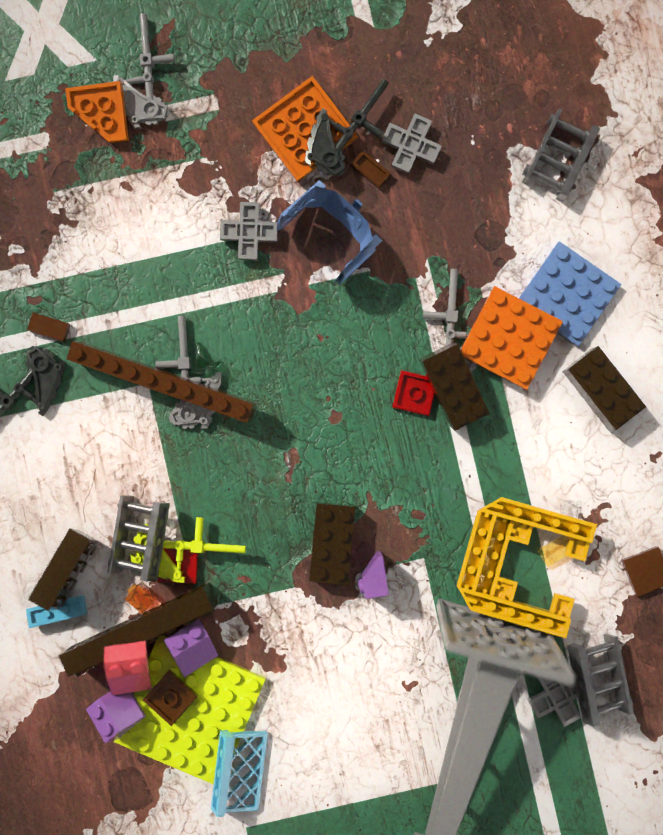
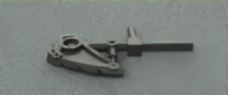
(321, 145)
(47, 379)

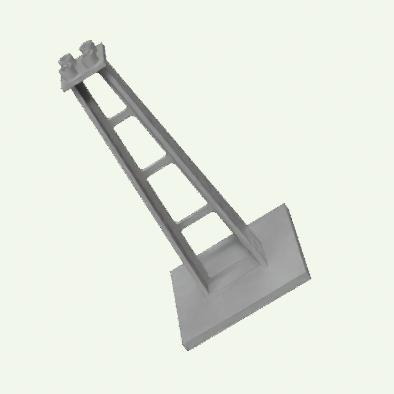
(495, 657)

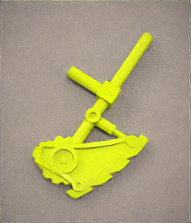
(167, 566)

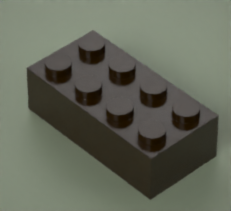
(454, 386)
(604, 389)
(332, 543)
(63, 570)

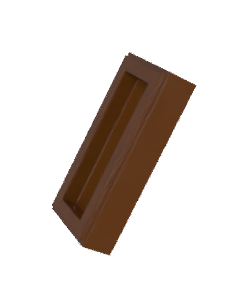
(370, 169)
(48, 327)

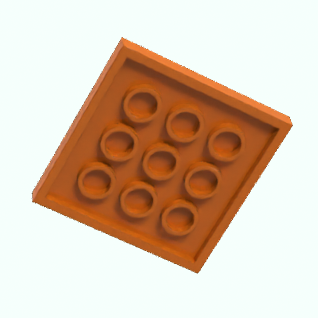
(290, 122)
(510, 337)

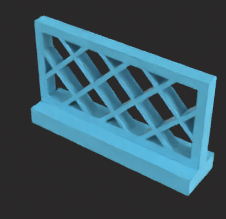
(224, 775)

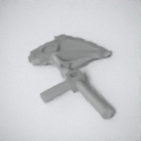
(138, 106)
(451, 316)
(186, 413)

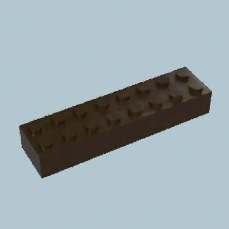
(143, 627)

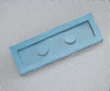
(73, 608)

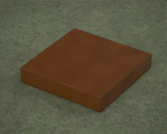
(645, 570)
(170, 697)

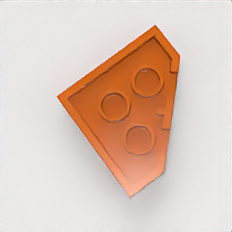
(101, 108)

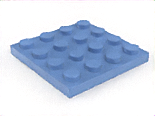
(570, 291)

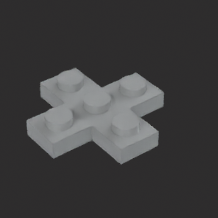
(411, 143)
(248, 231)
(555, 697)

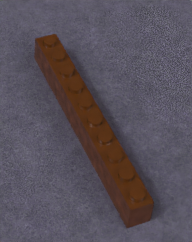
(162, 381)

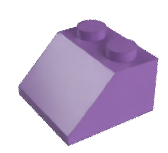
(374, 578)
(191, 648)
(115, 715)

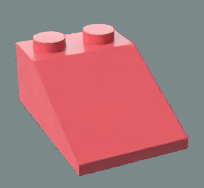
(127, 668)

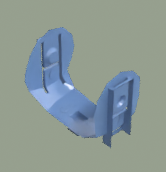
(343, 211)

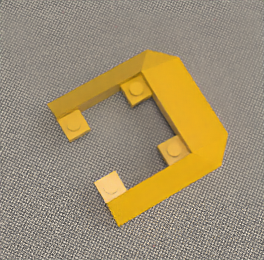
(485, 554)

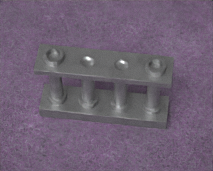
(578, 153)
(154, 543)
(583, 682)

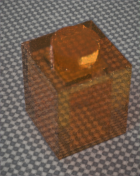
(140, 597)

